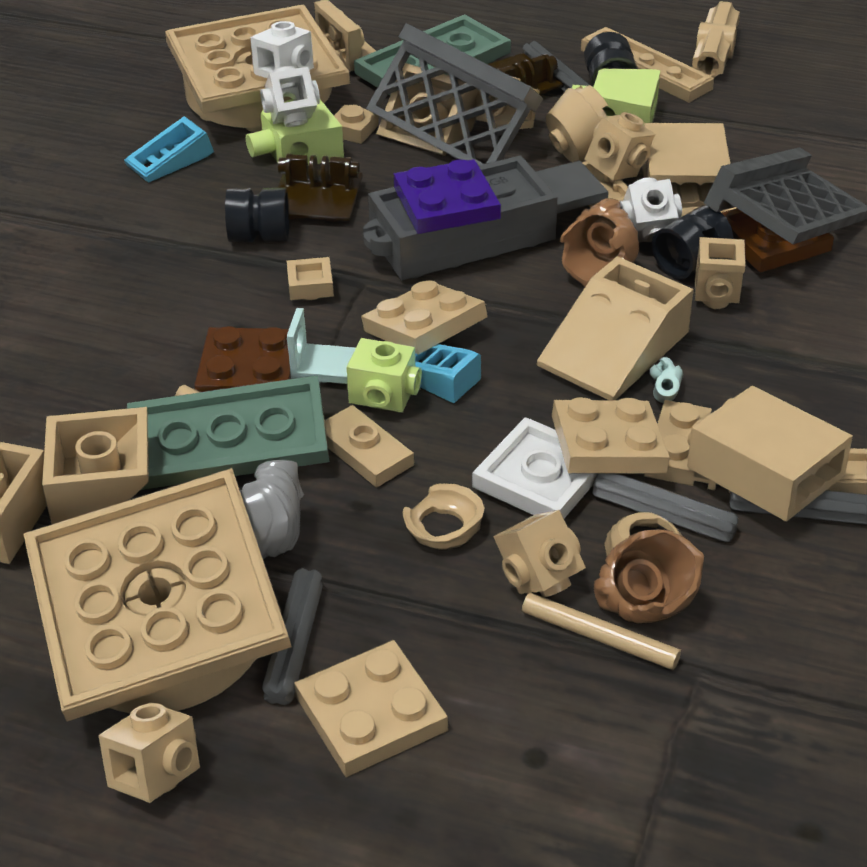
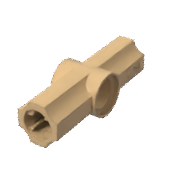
(716, 39)

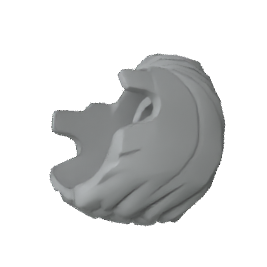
(274, 506)

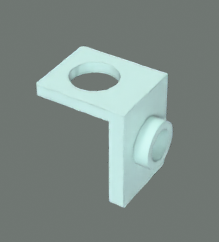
(315, 359)

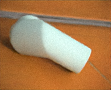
(667, 379)

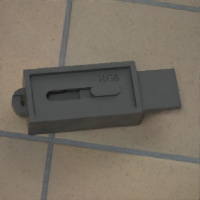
(527, 218)

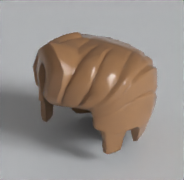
(597, 239)
(649, 576)

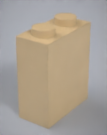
(688, 157)
(768, 452)

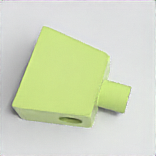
(629, 91)
(317, 137)

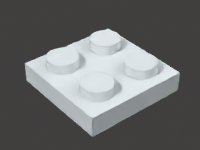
(531, 472)

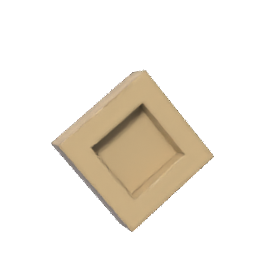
(356, 123)
(310, 278)

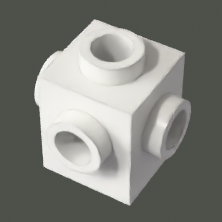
(281, 47)
(291, 83)
(651, 206)

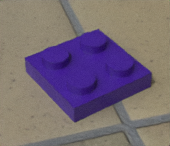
(446, 196)

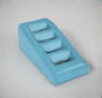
(177, 146)
(449, 371)

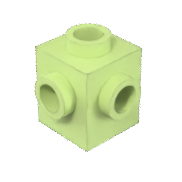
(382, 375)

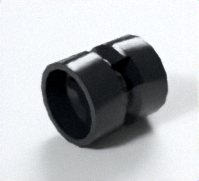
(608, 51)
(257, 214)
(678, 243)

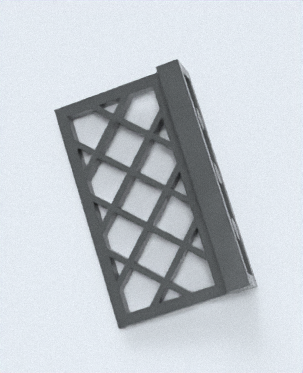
(459, 67)
(785, 196)

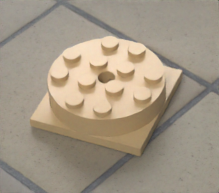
(220, 65)
(154, 599)

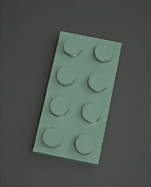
(459, 32)
(234, 430)

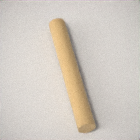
(601, 631)

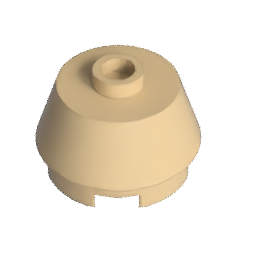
(574, 120)

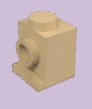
(719, 280)

